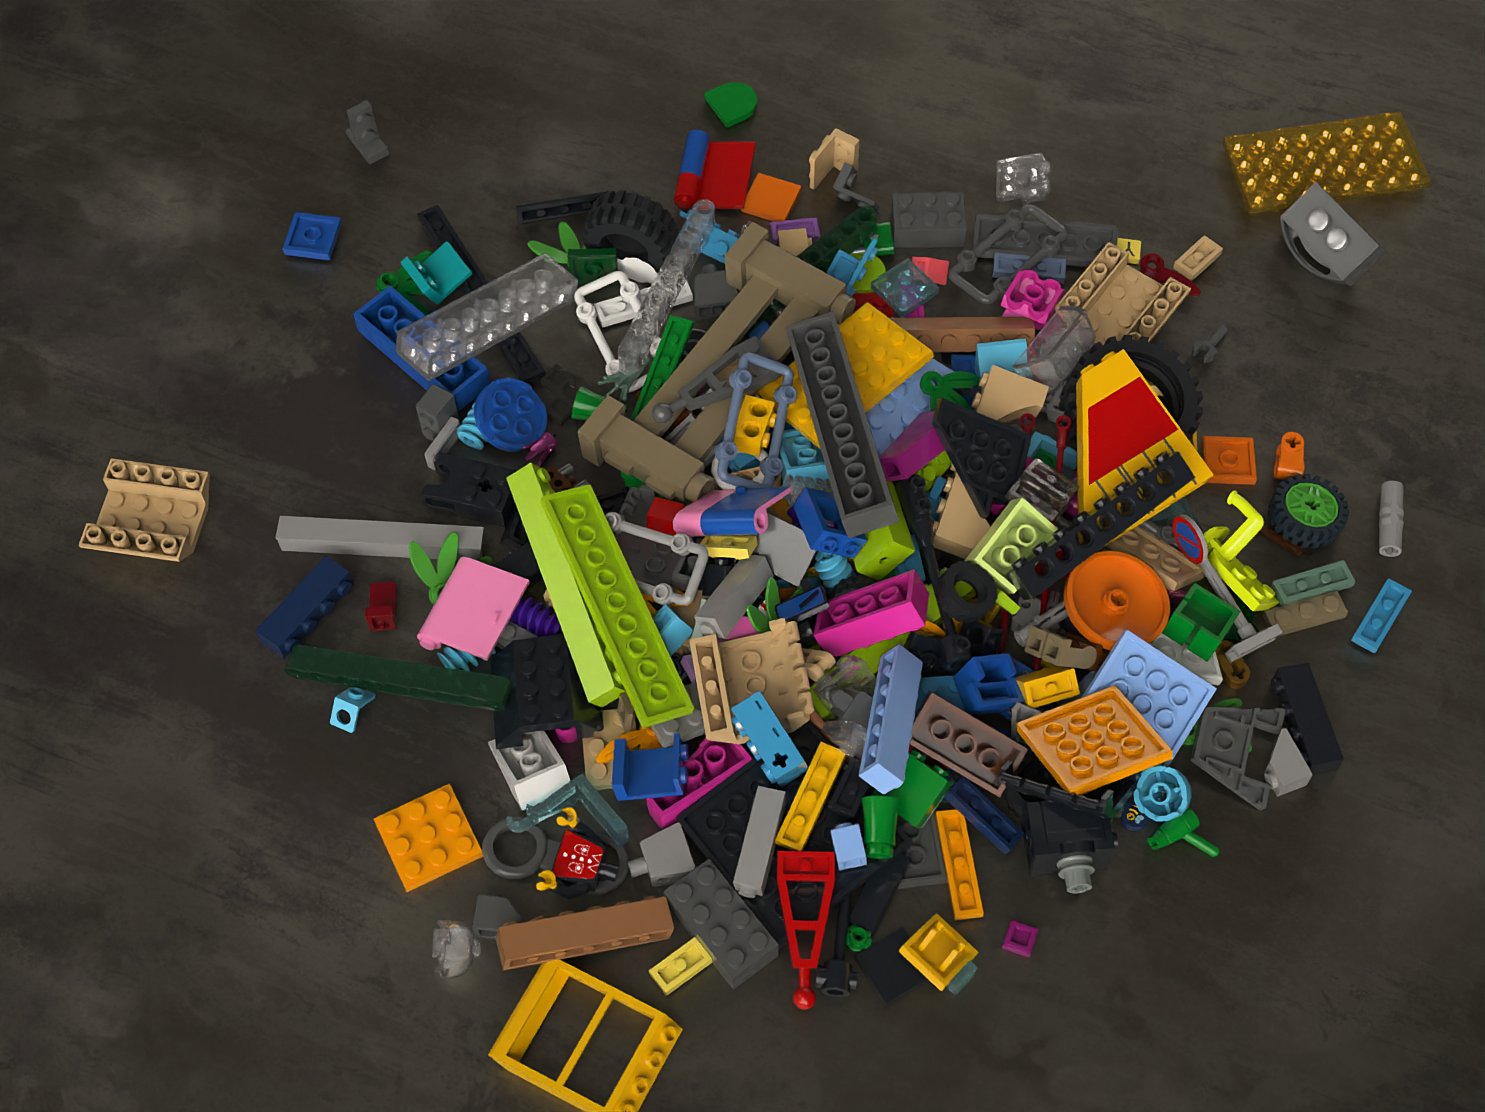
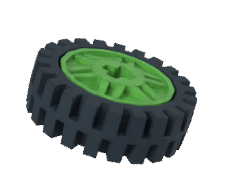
(1308, 511)

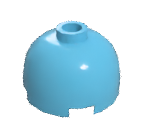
(1162, 793)

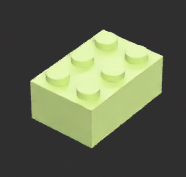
(1010, 538)

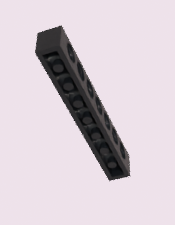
(1175, 476)

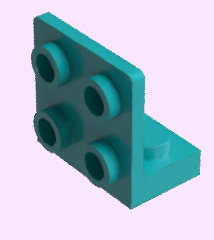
(438, 273)

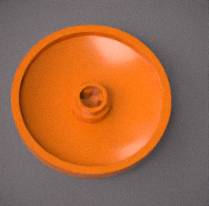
(1116, 594)

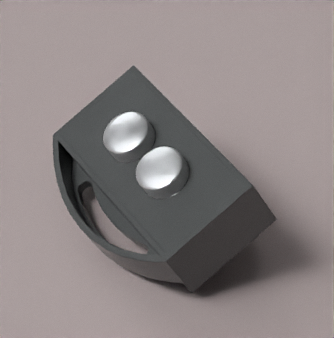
(1329, 237)

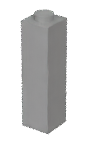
(733, 595)
(760, 842)

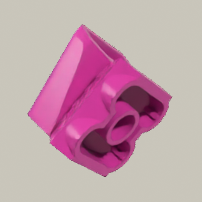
(1032, 298)

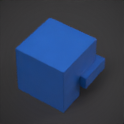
(988, 685)

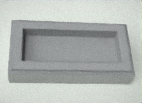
(443, 442)

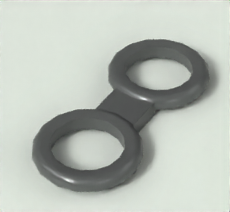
(546, 855)

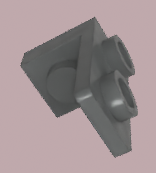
(846, 180)

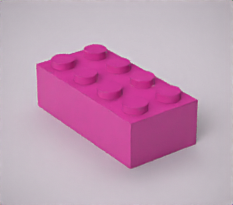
(872, 614)

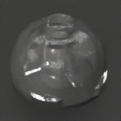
(454, 948)

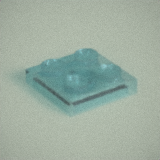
(905, 287)

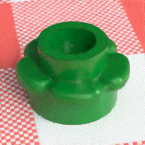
(858, 945)

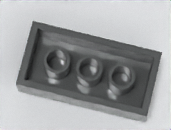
(721, 923)

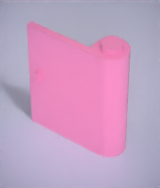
(472, 608)

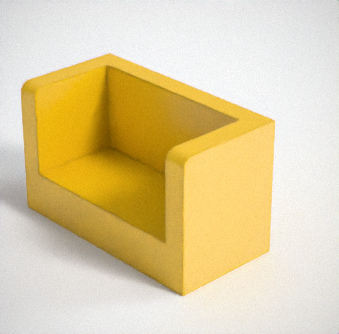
(1048, 685)

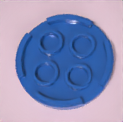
(510, 414)

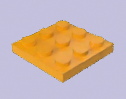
(428, 837)

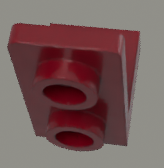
(383, 607)

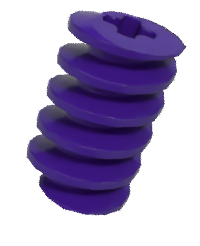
(536, 619)

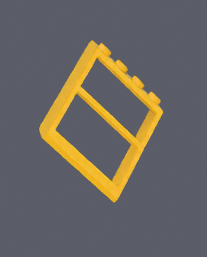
(532, 1011)

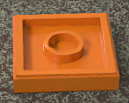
(771, 198)
(1230, 459)

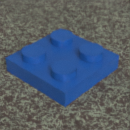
(312, 236)

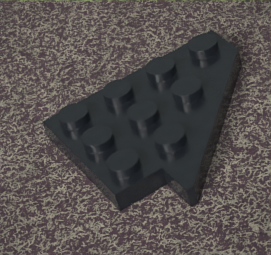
(983, 452)

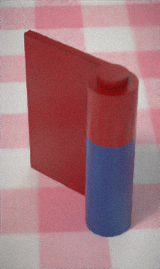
(714, 172)

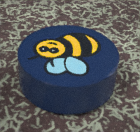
(1132, 818)

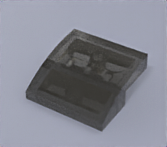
(1043, 489)

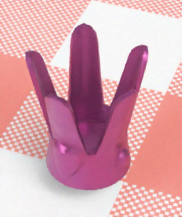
(545, 442)

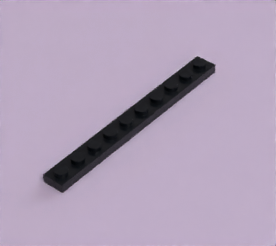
(514, 347)

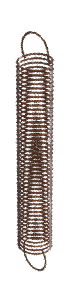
(1282, 545)

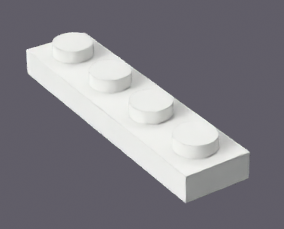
(617, 310)

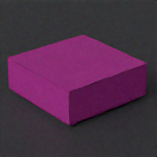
(1020, 938)

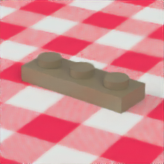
(1306, 613)

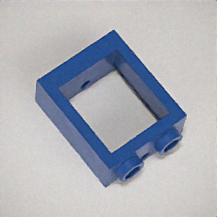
(811, 510)

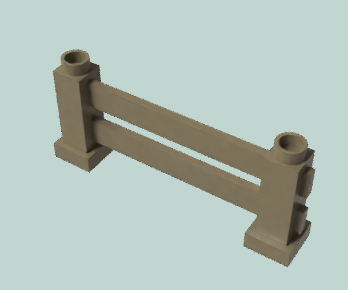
(760, 275)

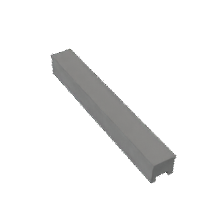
(374, 537)

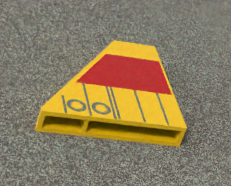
(1123, 430)

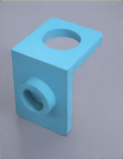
(351, 701)

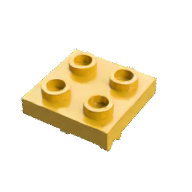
(938, 951)

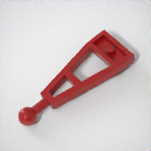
(805, 867)

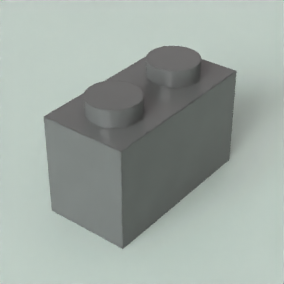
(435, 410)

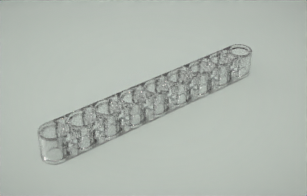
(666, 287)

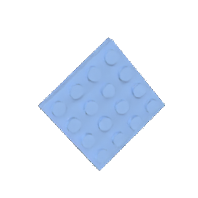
(1156, 686)

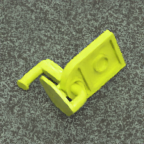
(1222, 557)

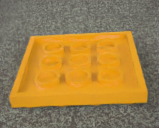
(1094, 741)

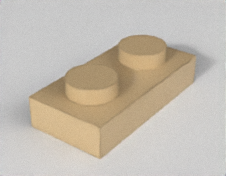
(1198, 258)

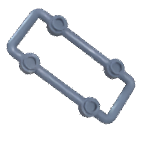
(783, 396)

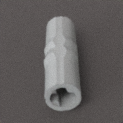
(1391, 519)

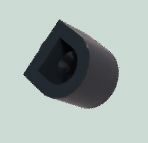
(806, 633)

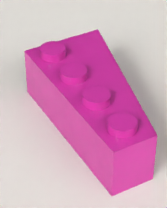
(706, 770)

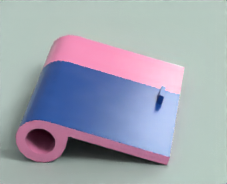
(729, 512)

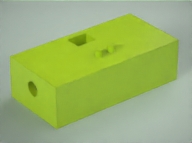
(885, 546)

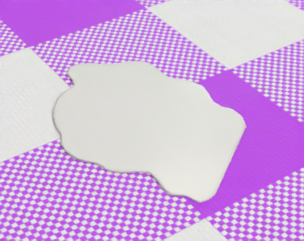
(637, 270)

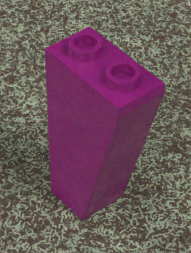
(912, 449)

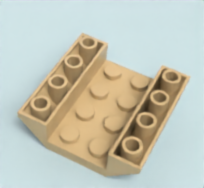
(1122, 298)
(150, 511)

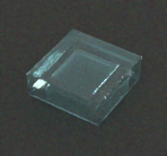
(962, 978)

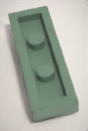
(1313, 583)

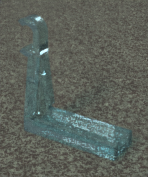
(567, 796)

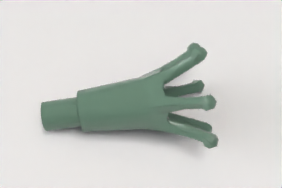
(623, 381)

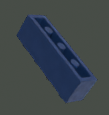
(305, 607)

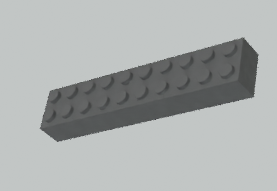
(841, 425)

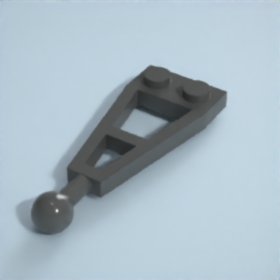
(663, 412)

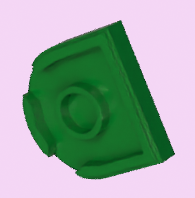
(732, 102)

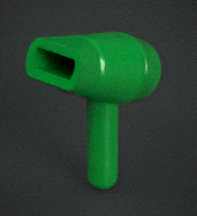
(1181, 828)

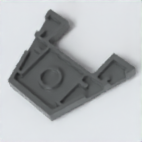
(1224, 745)

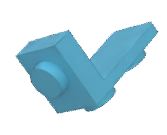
(1048, 444)

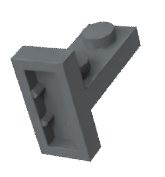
(364, 133)

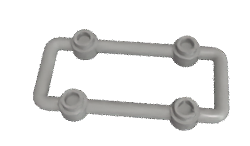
(680, 544)

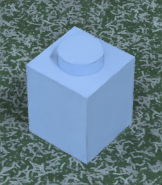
(848, 846)

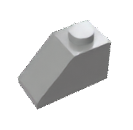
(1286, 766)

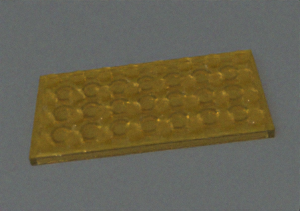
(1342, 156)

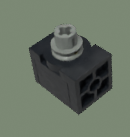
(1066, 843)

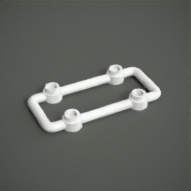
(587, 314)

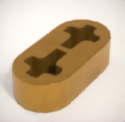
(1227, 668)

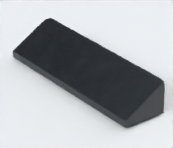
(556, 208)

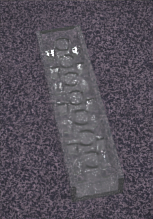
(485, 316)

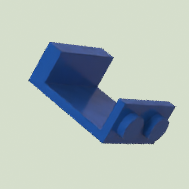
(649, 771)

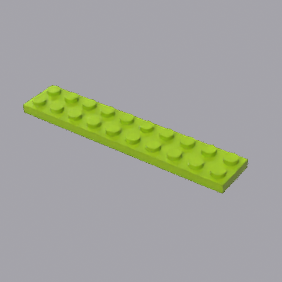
(617, 606)

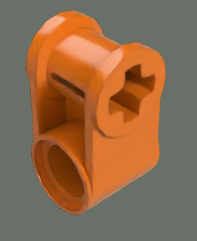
(1289, 456)

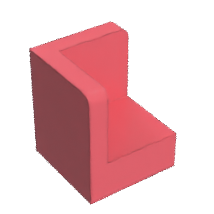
(933, 268)

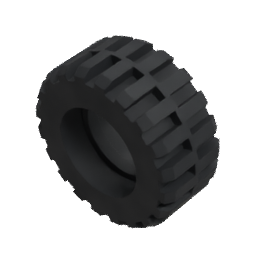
(632, 226)

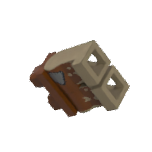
(1065, 650)

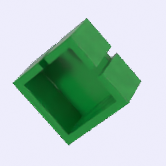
(1201, 622)

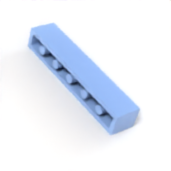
(891, 720)

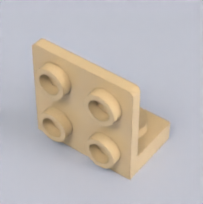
(834, 152)

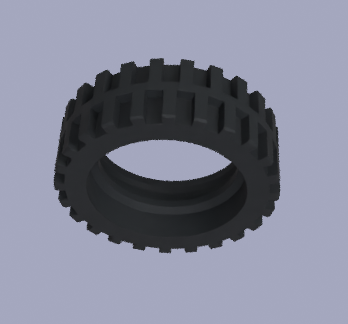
(1155, 365)

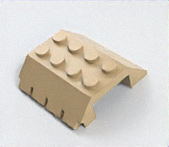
(743, 666)

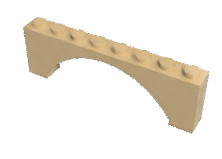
(1004, 399)

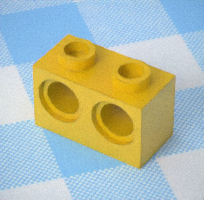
(751, 425)

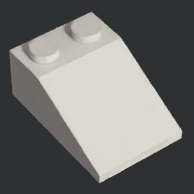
(531, 769)

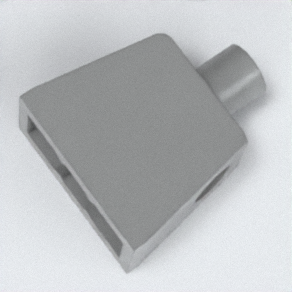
(663, 857)

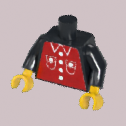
(578, 861)

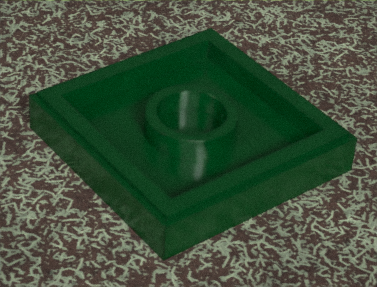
(592, 264)

